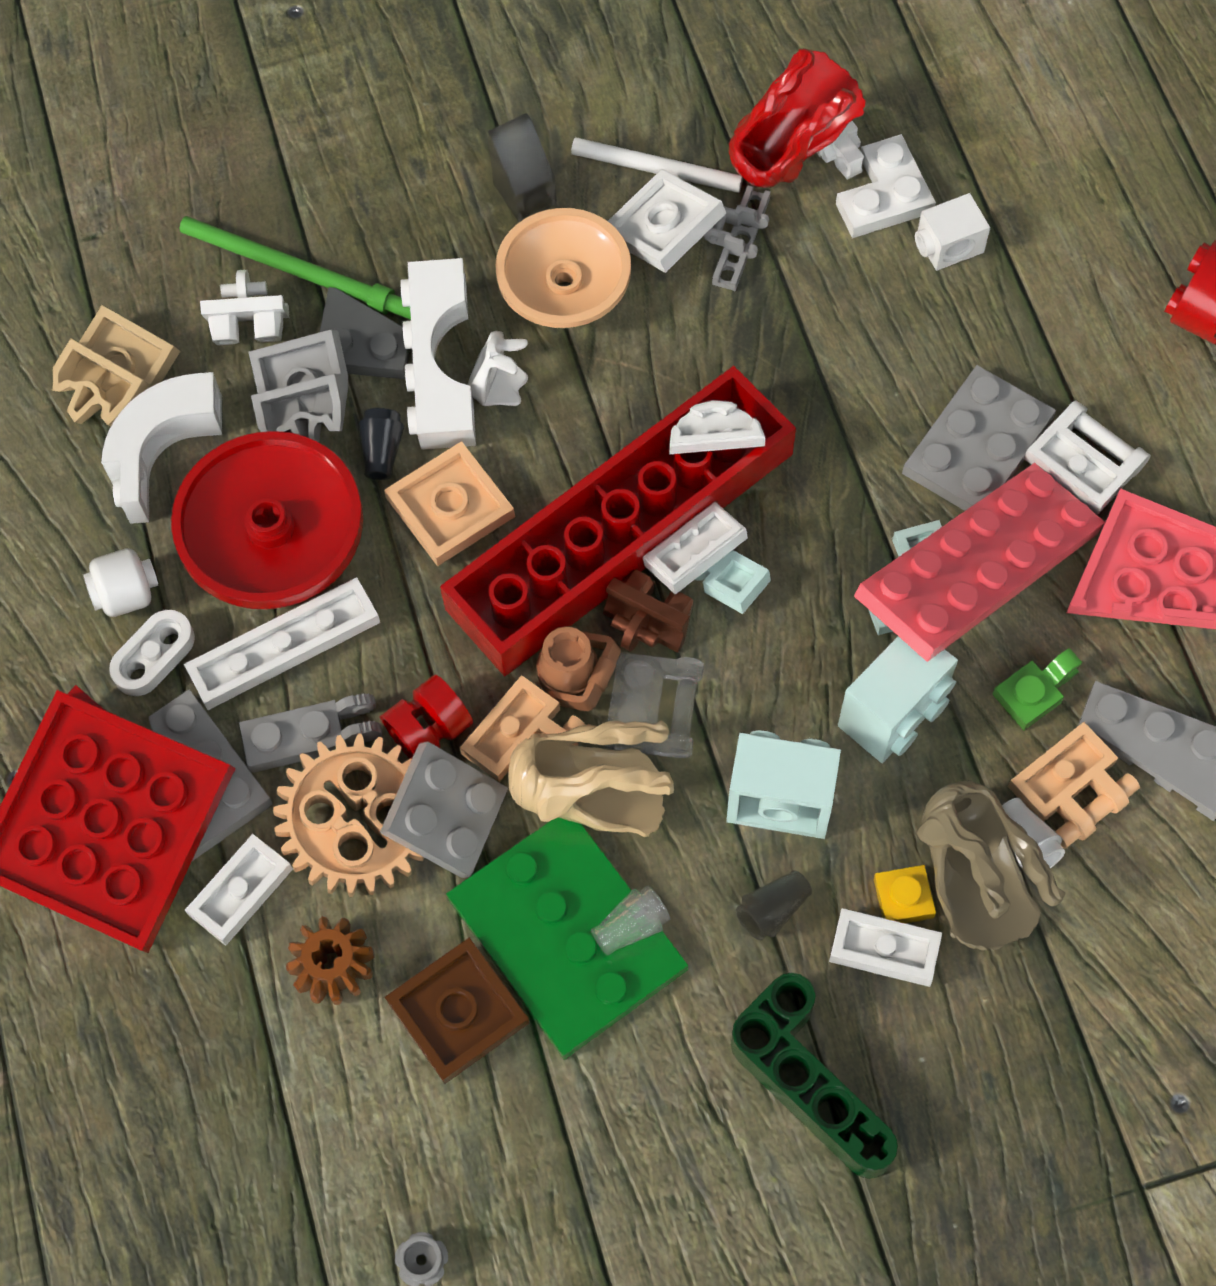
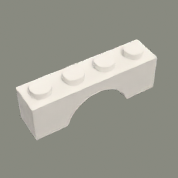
(437, 303)

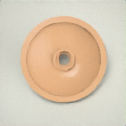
(563, 248)

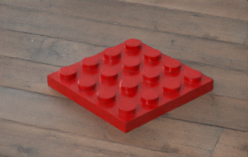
(106, 819)

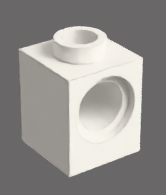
(952, 232)

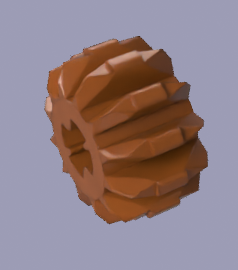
(347, 965)

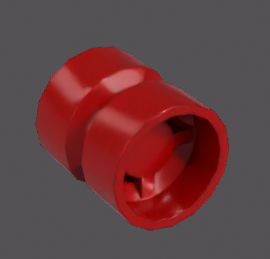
(438, 707)

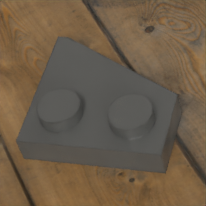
(368, 339)

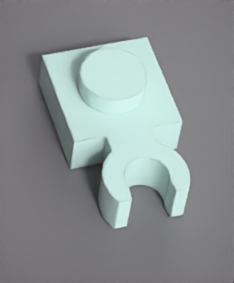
(735, 581)

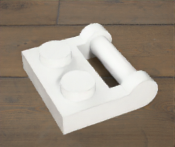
(1079, 465)

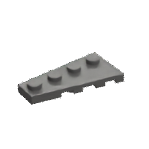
(1159, 741)

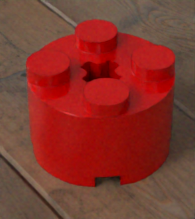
(1195, 305)

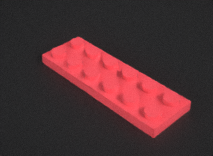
(978, 561)

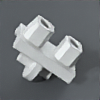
(226, 313)

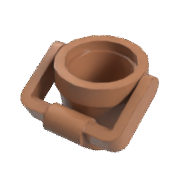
(571, 669)

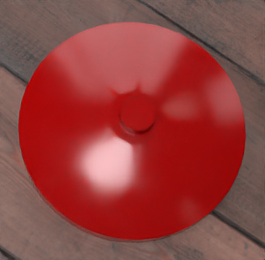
(267, 520)

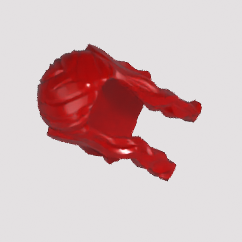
(795, 119)

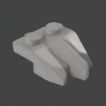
(301, 385)

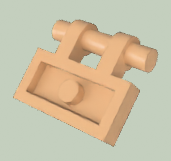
(514, 718)
(1063, 773)

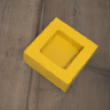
(905, 895)

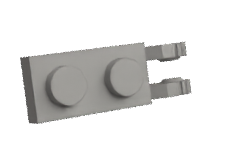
(283, 736)

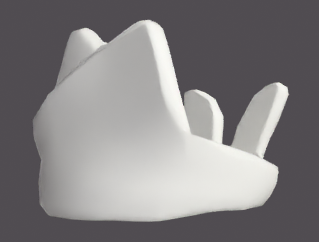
(496, 376)

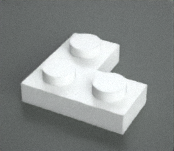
(896, 189)

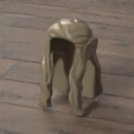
(977, 870)

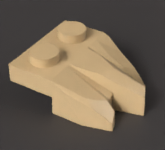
(110, 366)

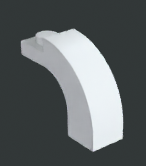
(150, 424)

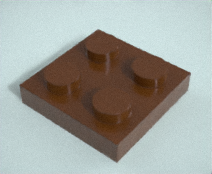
(457, 1010)

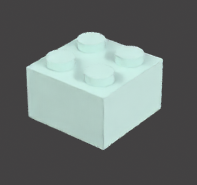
(895, 697)
(783, 784)

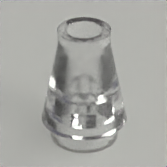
(632, 920)

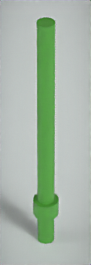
(378, 297)

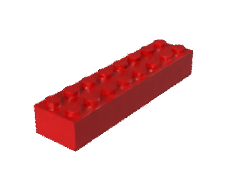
(604, 525)

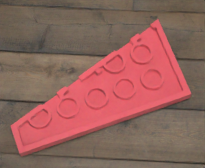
(1150, 567)

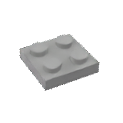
(444, 810)

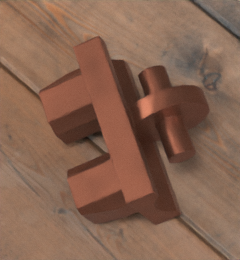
(645, 617)

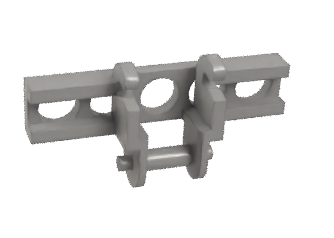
(742, 215)

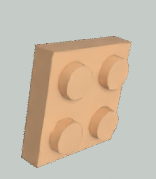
(449, 503)

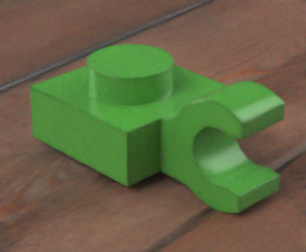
(1033, 692)

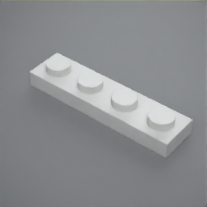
(282, 643)

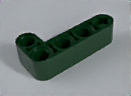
(820, 1084)

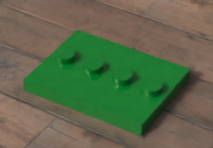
(536, 923)

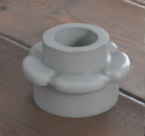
(408, 1252)

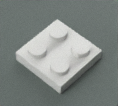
(666, 219)

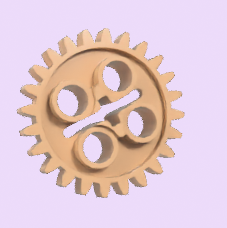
(320, 843)

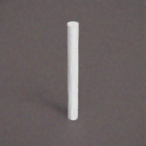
(654, 164)

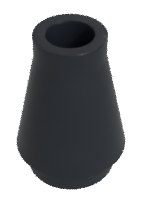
(380, 441)

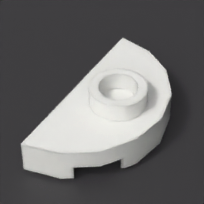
(715, 427)

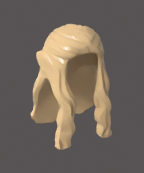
(593, 784)

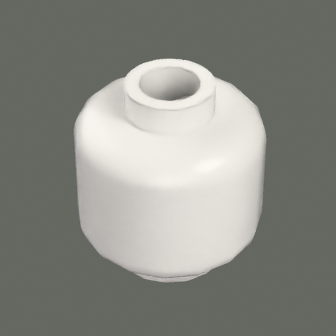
(120, 582)

